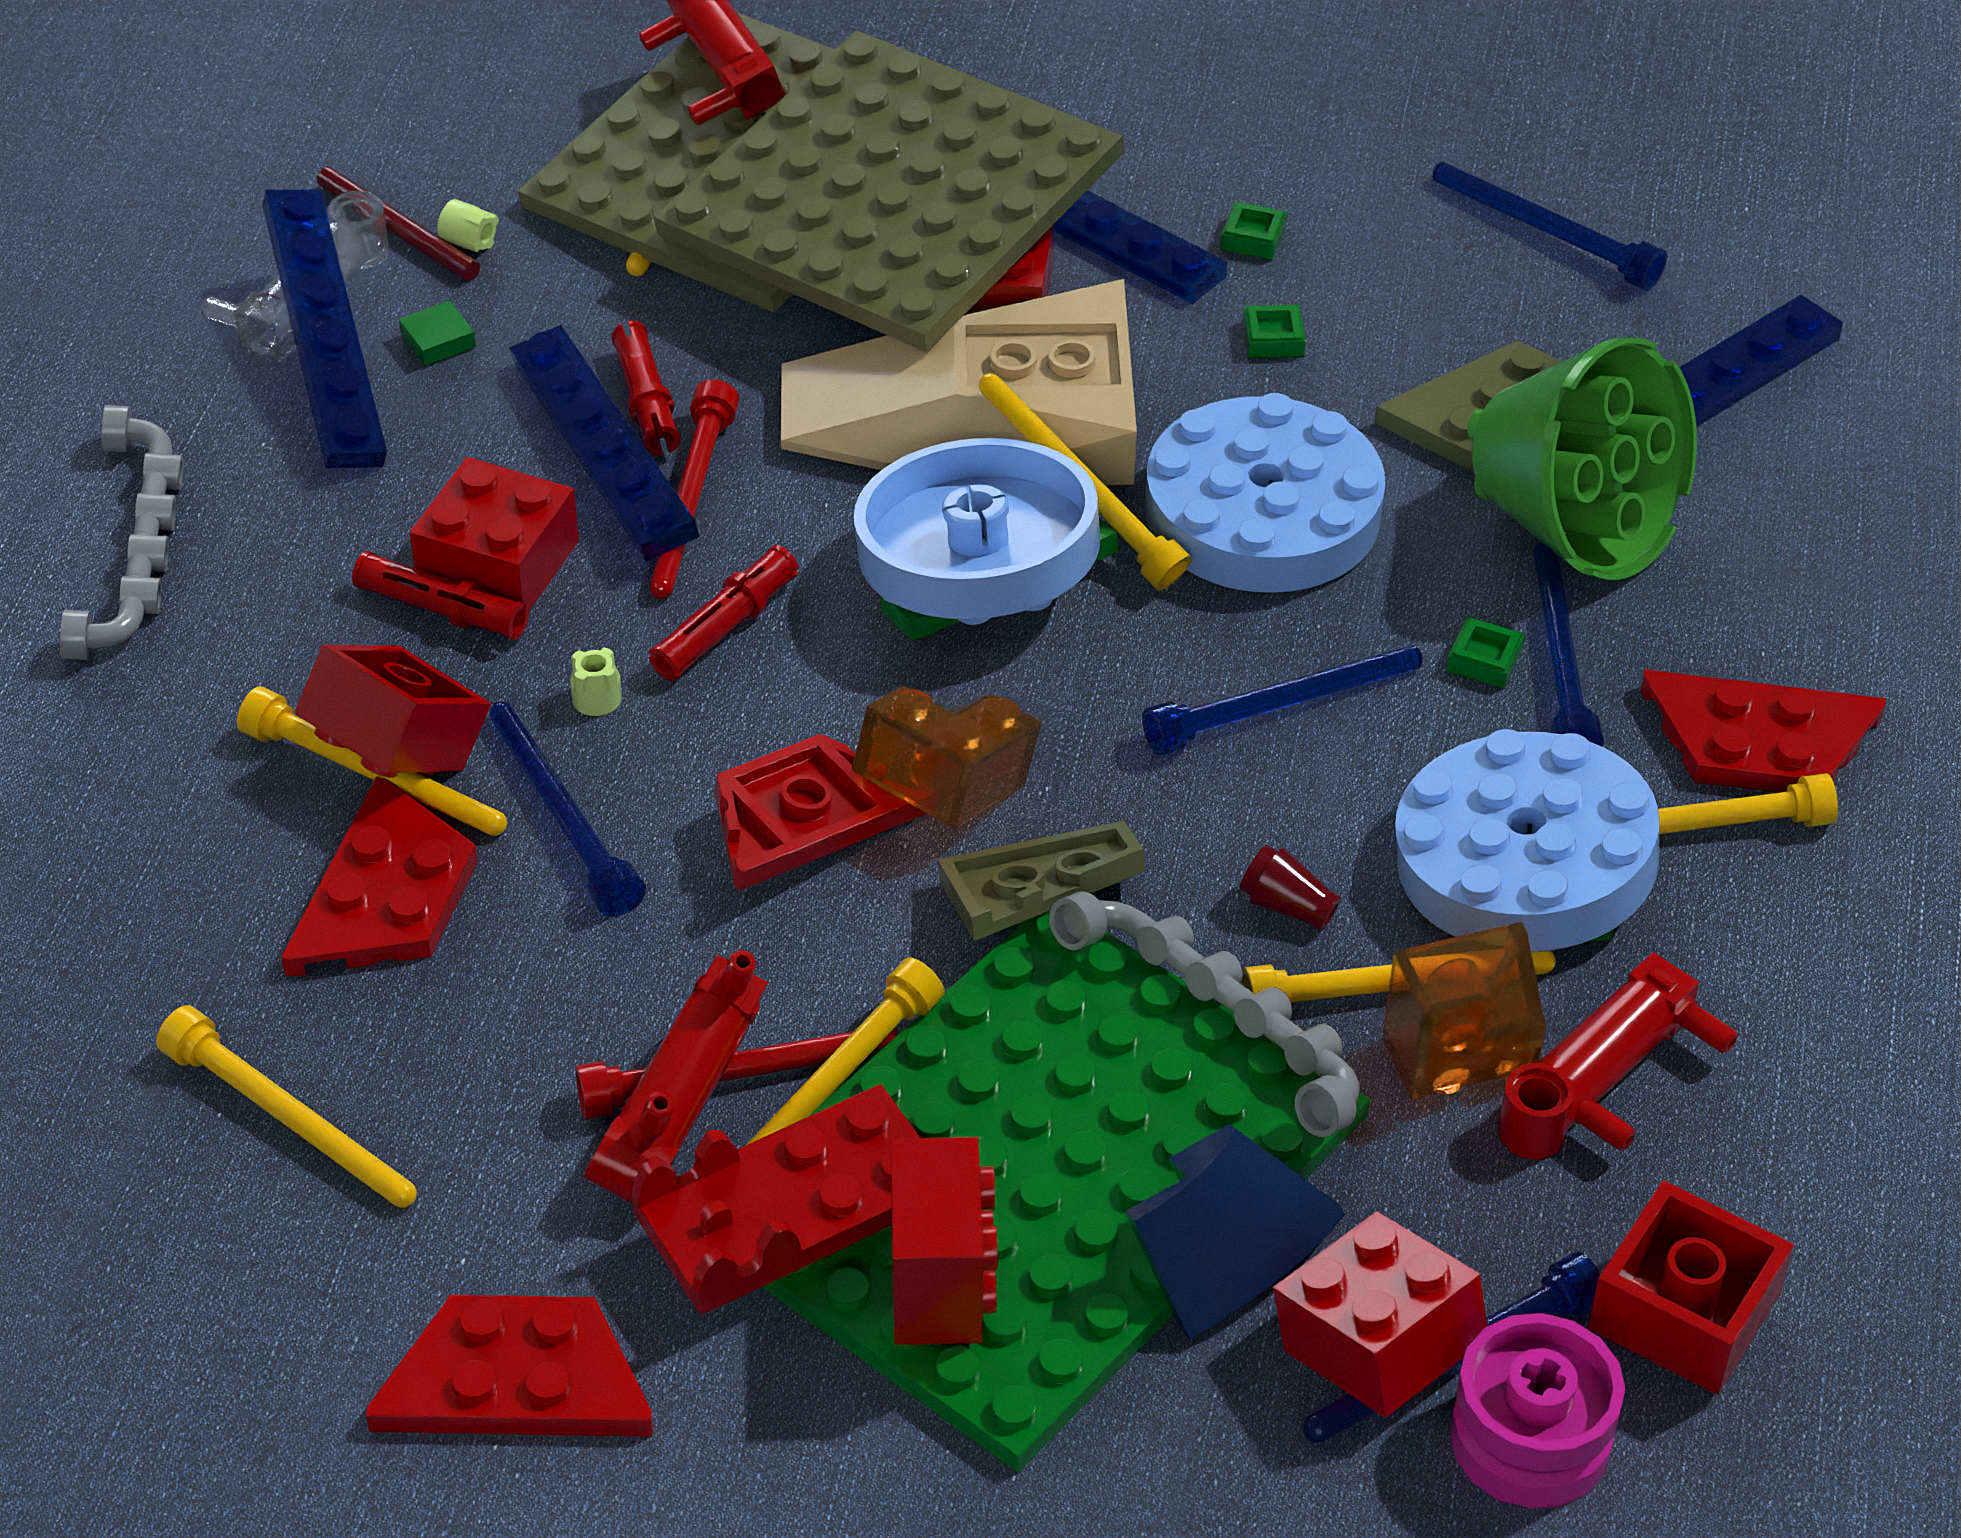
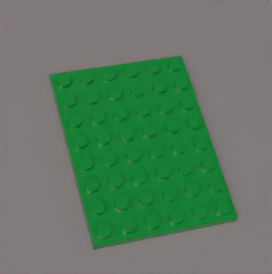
(1079, 1093)

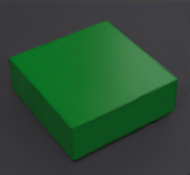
(1253, 230)
(1274, 331)
(437, 333)
(1485, 652)

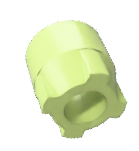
(467, 226)
(595, 682)

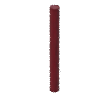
(407, 229)

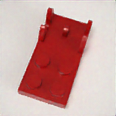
(774, 1202)

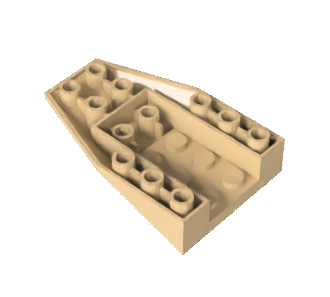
(891, 399)

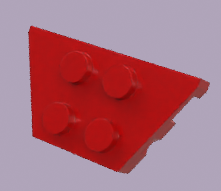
(1759, 731)
(799, 808)
(385, 887)
(514, 1371)

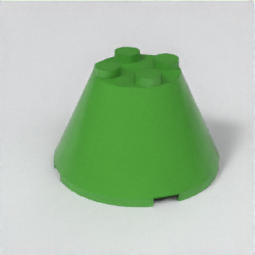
(1592, 455)

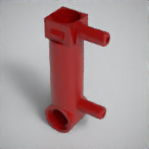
(730, 52)
(680, 1074)
(1568, 1082)

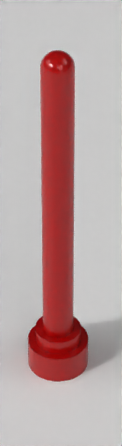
(712, 411)
(606, 1087)

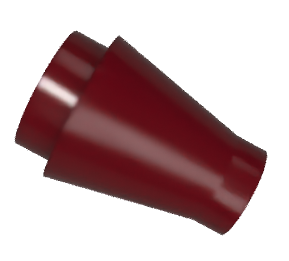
(1287, 887)

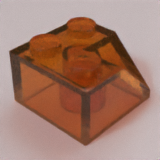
(944, 758)
(1463, 1011)

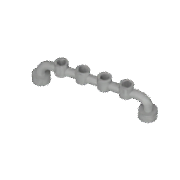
(146, 549)
(1320, 1105)

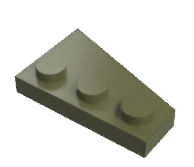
(1440, 410)
(1025, 878)

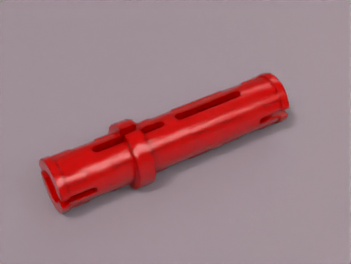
(649, 401)
(742, 597)
(497, 615)

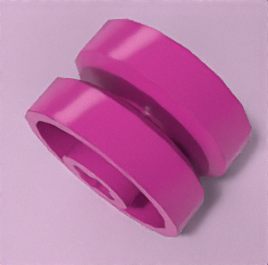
(1536, 1410)

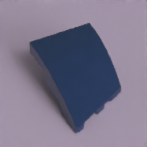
(1228, 1227)

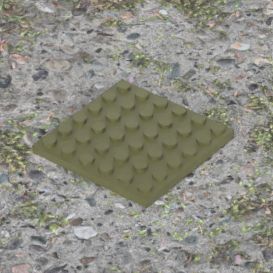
(650, 150)
(890, 188)

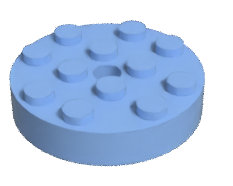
(1219, 501)
(927, 516)
(1478, 868)

